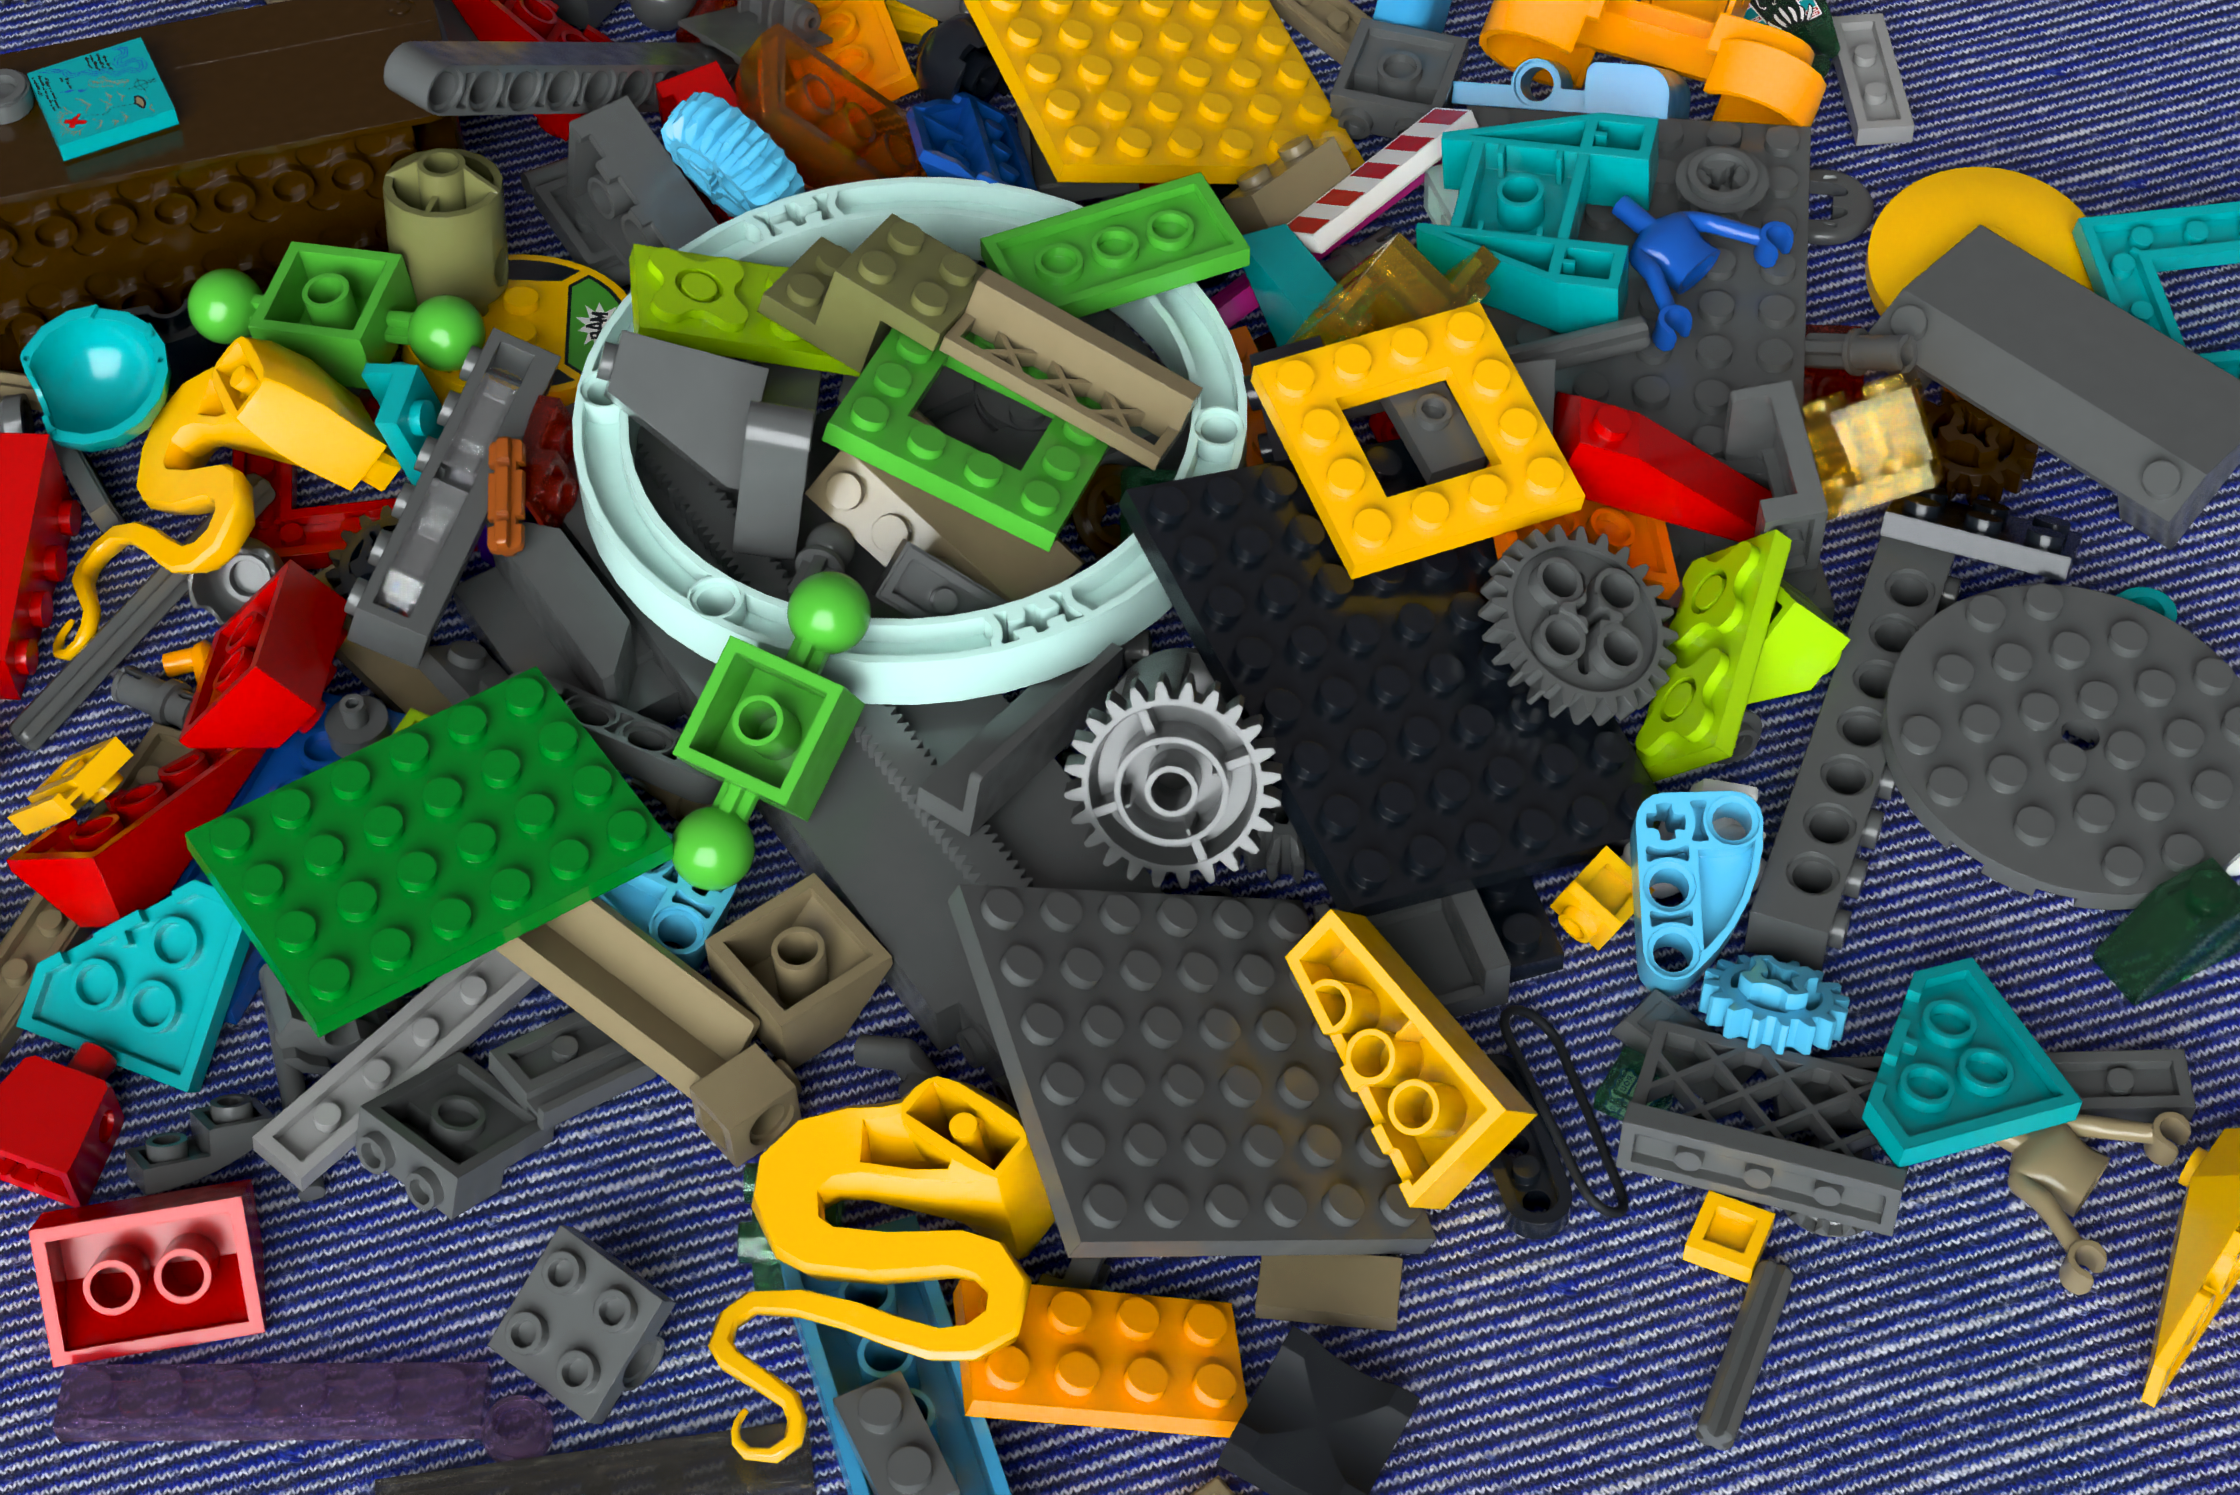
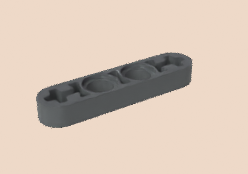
(624, 734)

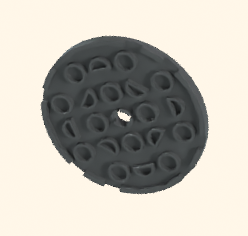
(1984, 761)

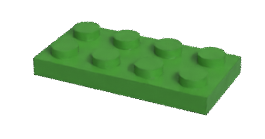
(1121, 247)

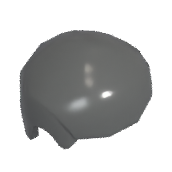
(232, 585)

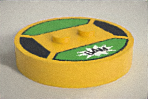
(547, 305)

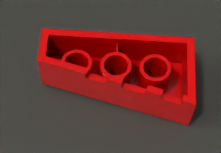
(34, 542)

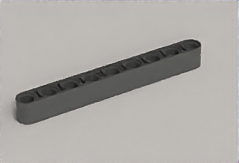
(540, 76)

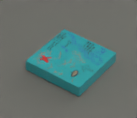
(102, 99)

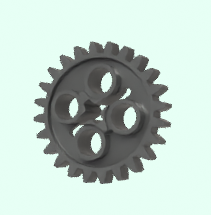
(1578, 625)

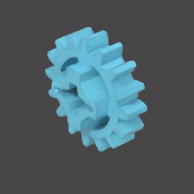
(1773, 1004)

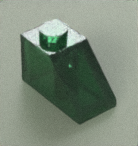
(2174, 933)

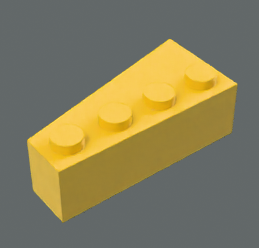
(1419, 1074)

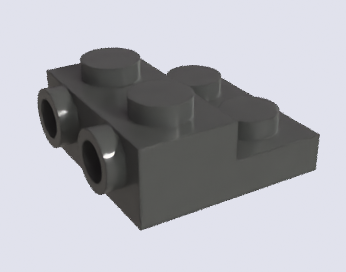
(1395, 78)
(447, 1135)

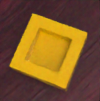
(1729, 1236)

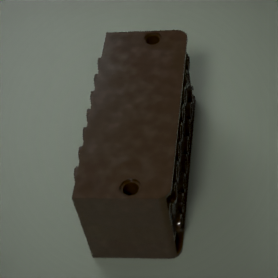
(271, 147)

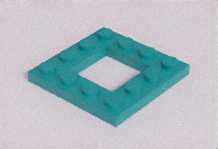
(2130, 248)

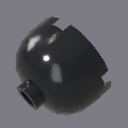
(957, 61)

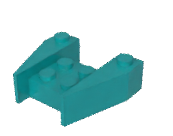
(1526, 204)

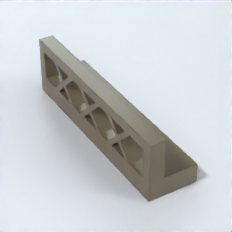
(1083, 364)

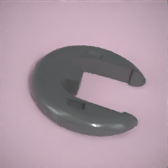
(1850, 208)

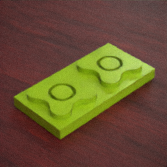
(714, 308)
(1718, 650)

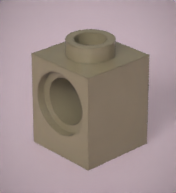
(747, 1104)

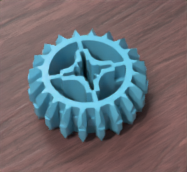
(728, 155)

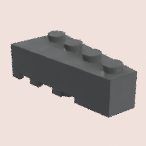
(629, 183)

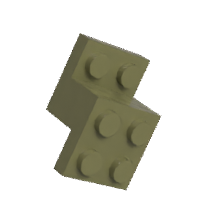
(889, 282)

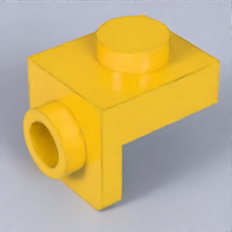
(1597, 900)

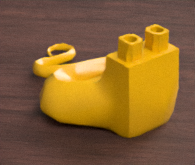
(252, 402)
(930, 1152)

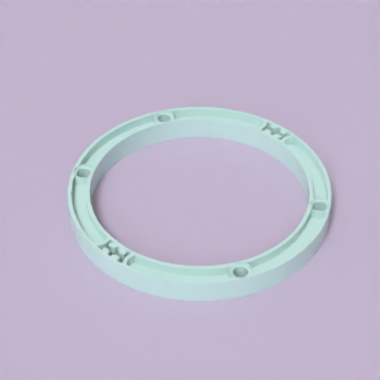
(902, 657)

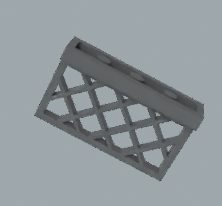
(1759, 1162)

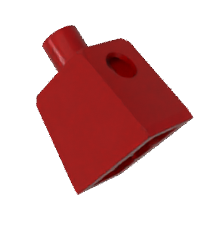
(59, 1124)

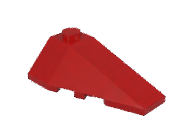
(138, 845)

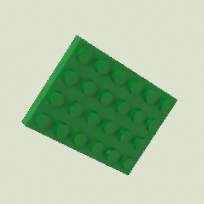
(427, 849)

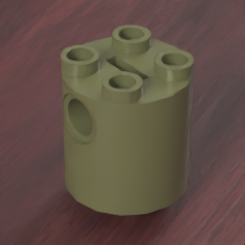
(449, 224)

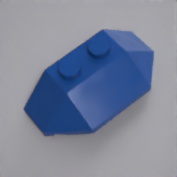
(969, 141)

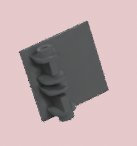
(738, 27)

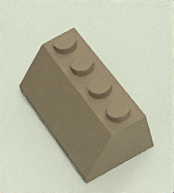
(886, 509)

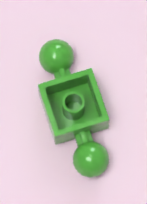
(337, 311)
(769, 729)

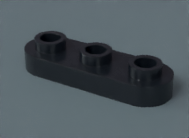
(1531, 1177)

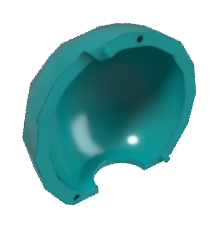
(97, 377)

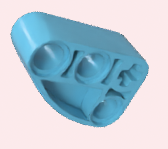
(1706, 869)
(672, 910)

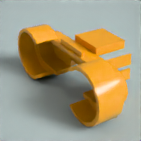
(1754, 66)

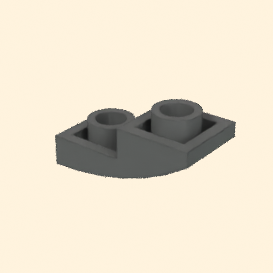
(218, 1138)

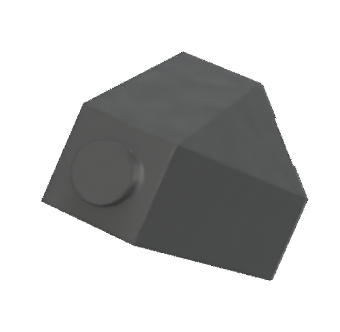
(685, 400)

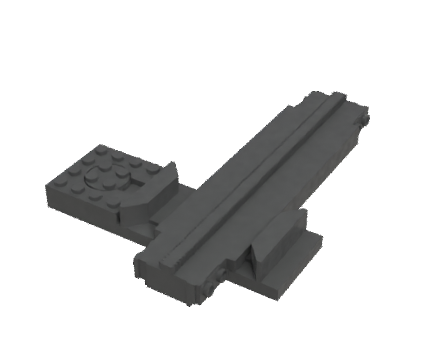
(866, 835)

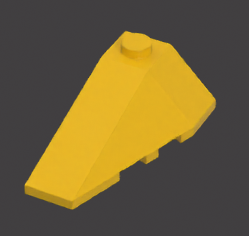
(2202, 1259)

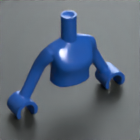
(1678, 257)

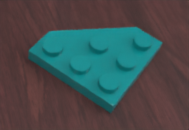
(146, 987)
(1961, 1071)

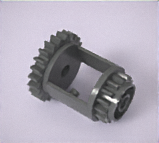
(1173, 772)

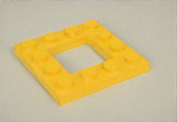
(1377, 532)

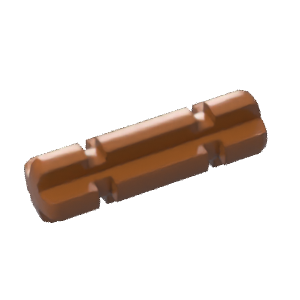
(506, 496)

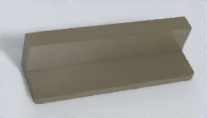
(635, 992)

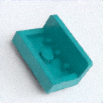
(406, 410)

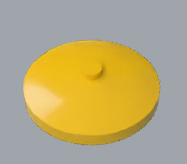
(1949, 205)

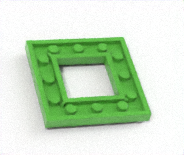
(879, 429)

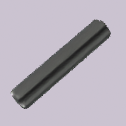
(1744, 1355)

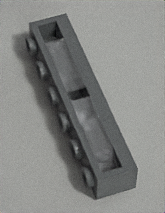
(449, 504)

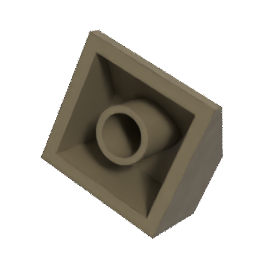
(799, 969)

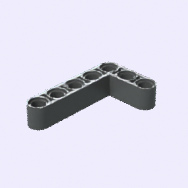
(776, 463)

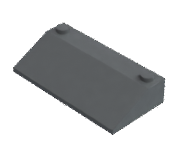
(2074, 378)

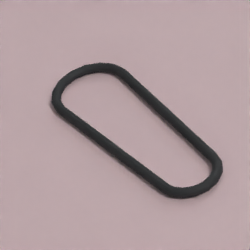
(1548, 1118)

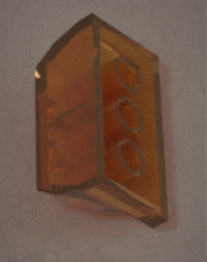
(822, 114)

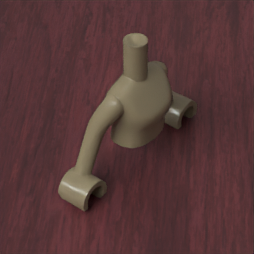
(2059, 1171)

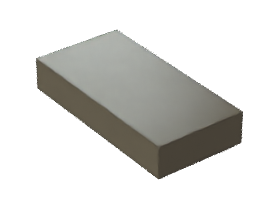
(1331, 1290)

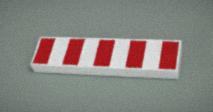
(1378, 179)

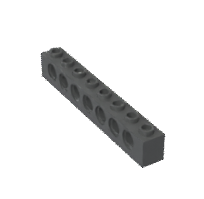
(1845, 765)

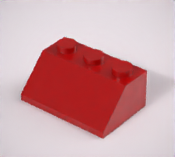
(268, 665)
(150, 1272)

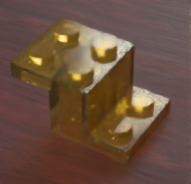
(1393, 289)
(1872, 445)

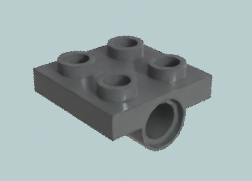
(584, 1326)

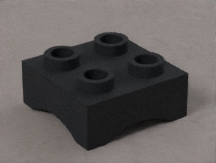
(1316, 1425)

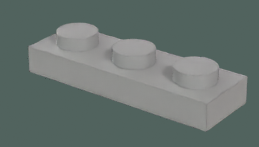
(1871, 81)

